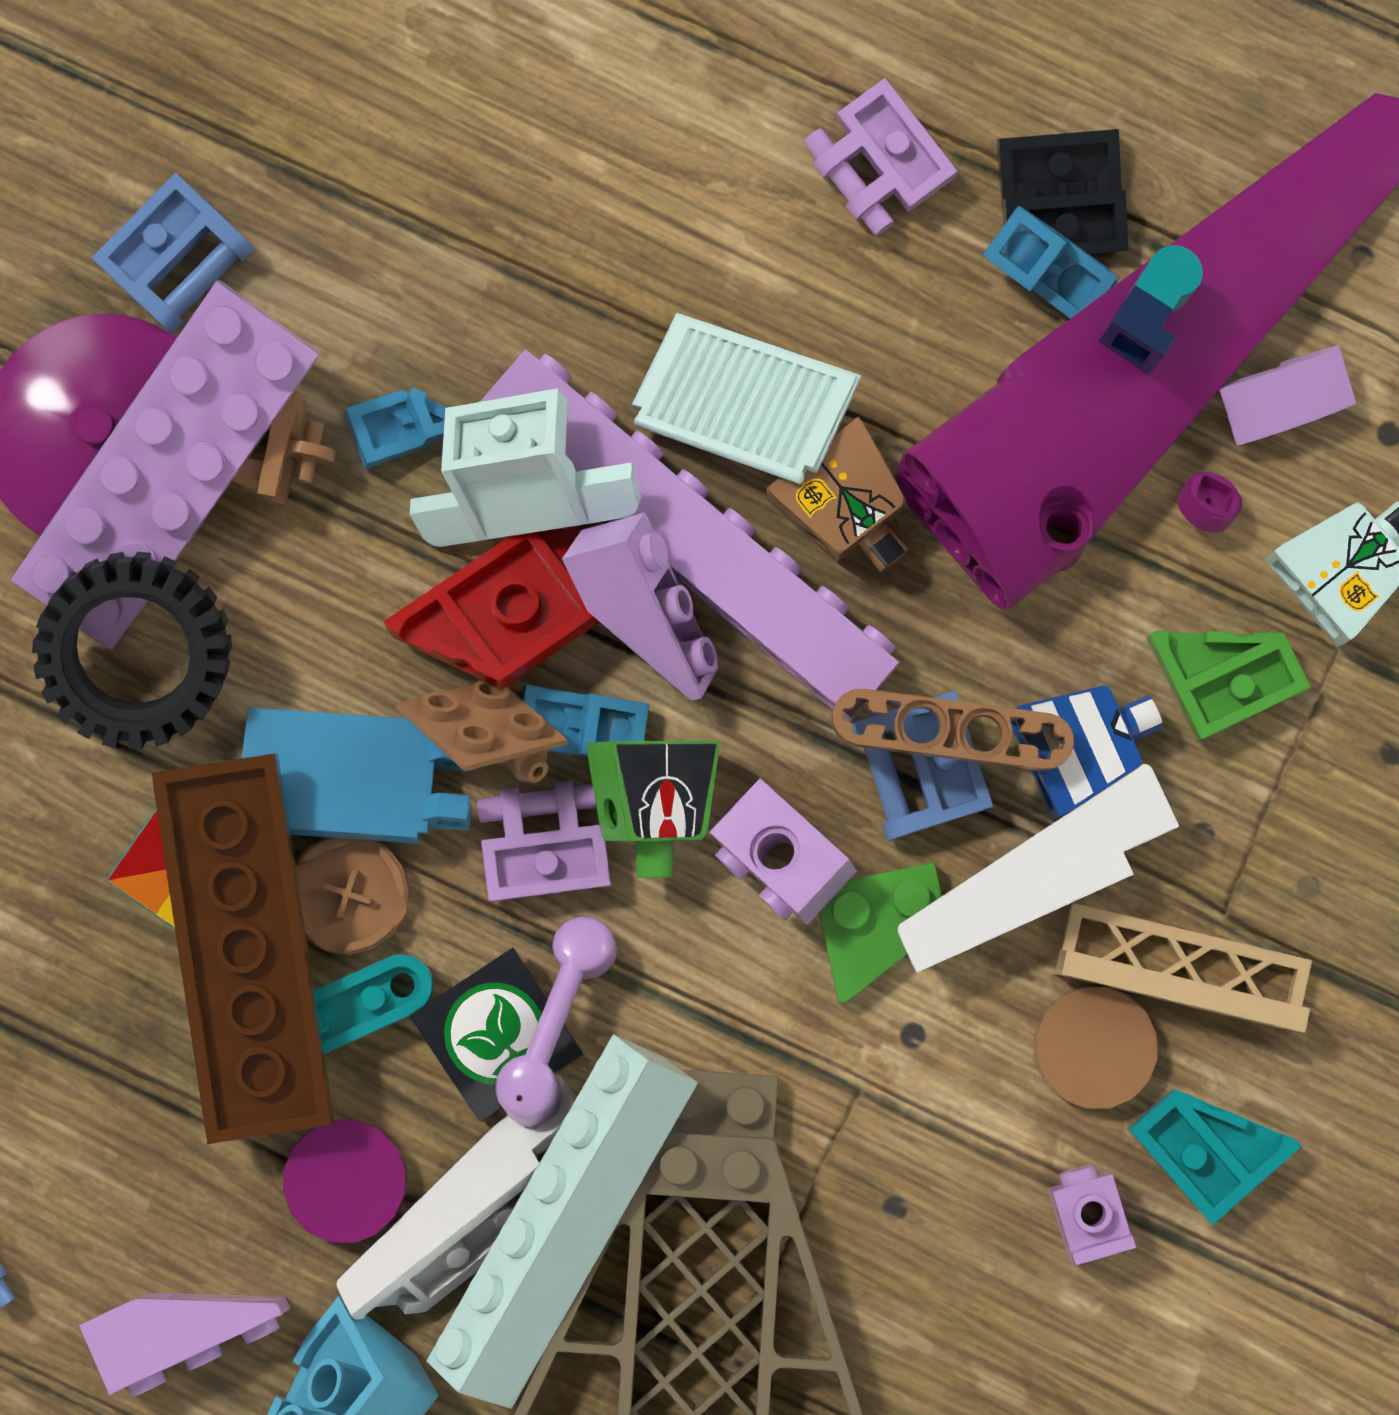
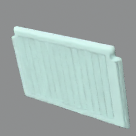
(743, 399)

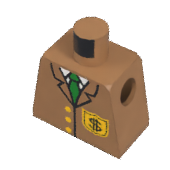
(846, 500)

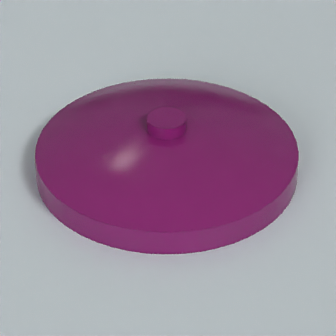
(64, 401)

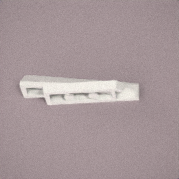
(1045, 872)
(453, 1223)

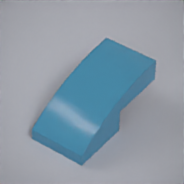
(1049, 263)
(587, 717)

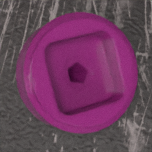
(1209, 501)

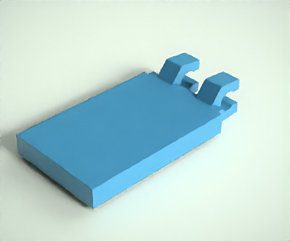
(356, 775)

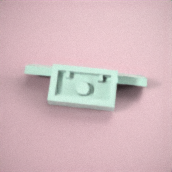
(514, 475)

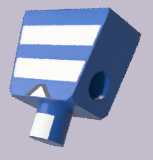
(1101, 749)

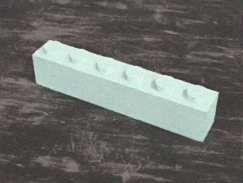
(561, 1223)

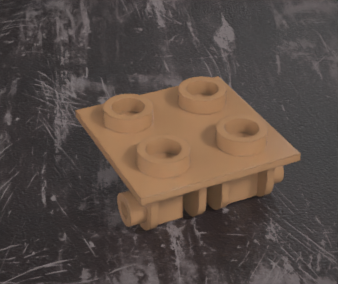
(485, 727)

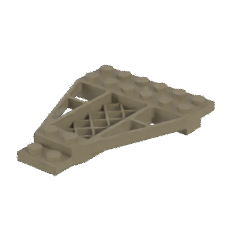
(724, 1152)

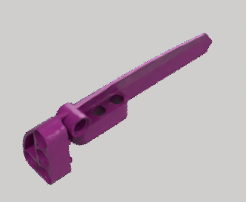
(1082, 425)

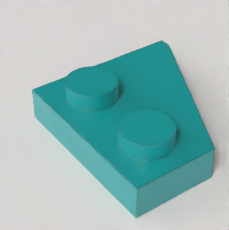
(1209, 1151)

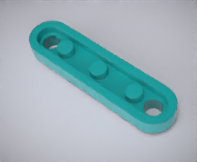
(367, 1001)

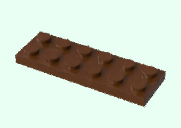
(242, 948)

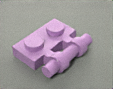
(896, 148)
(542, 861)

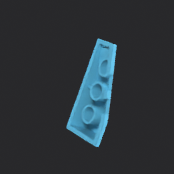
(355, 1371)

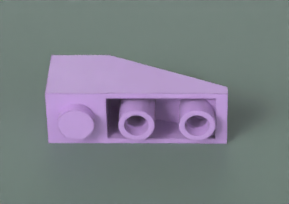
(635, 594)
(167, 1328)

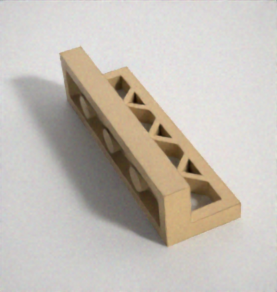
(1179, 990)

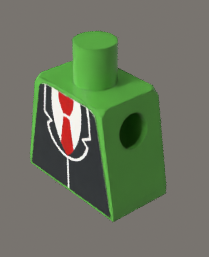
(653, 796)

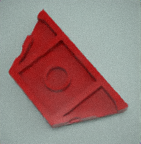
(500, 609)

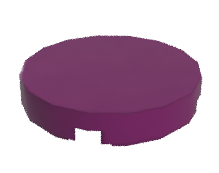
(345, 1181)

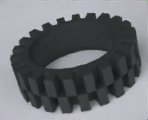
(98, 711)

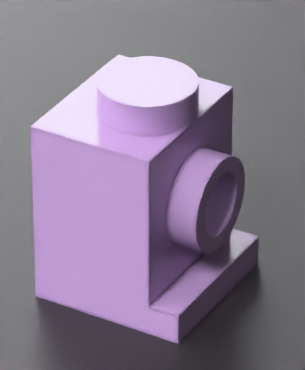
(1087, 1241)

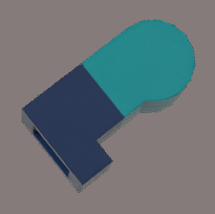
(1159, 291)

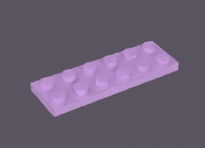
(172, 451)

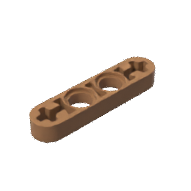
(951, 737)

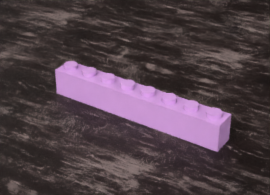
(716, 552)

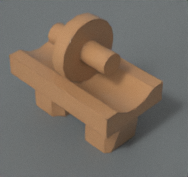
(272, 473)

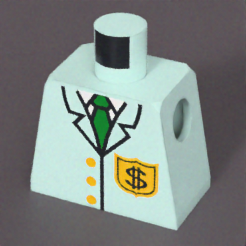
(1342, 568)

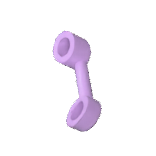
(584, 951)

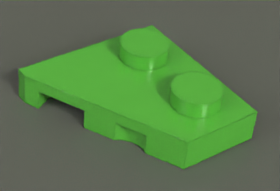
(1226, 675)
(864, 923)

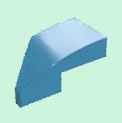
(394, 426)

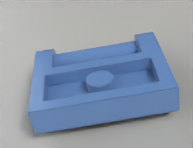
(159, 239)
(948, 785)

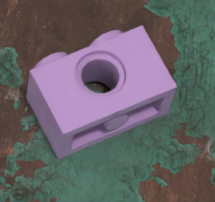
(760, 823)

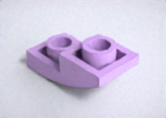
(1288, 395)

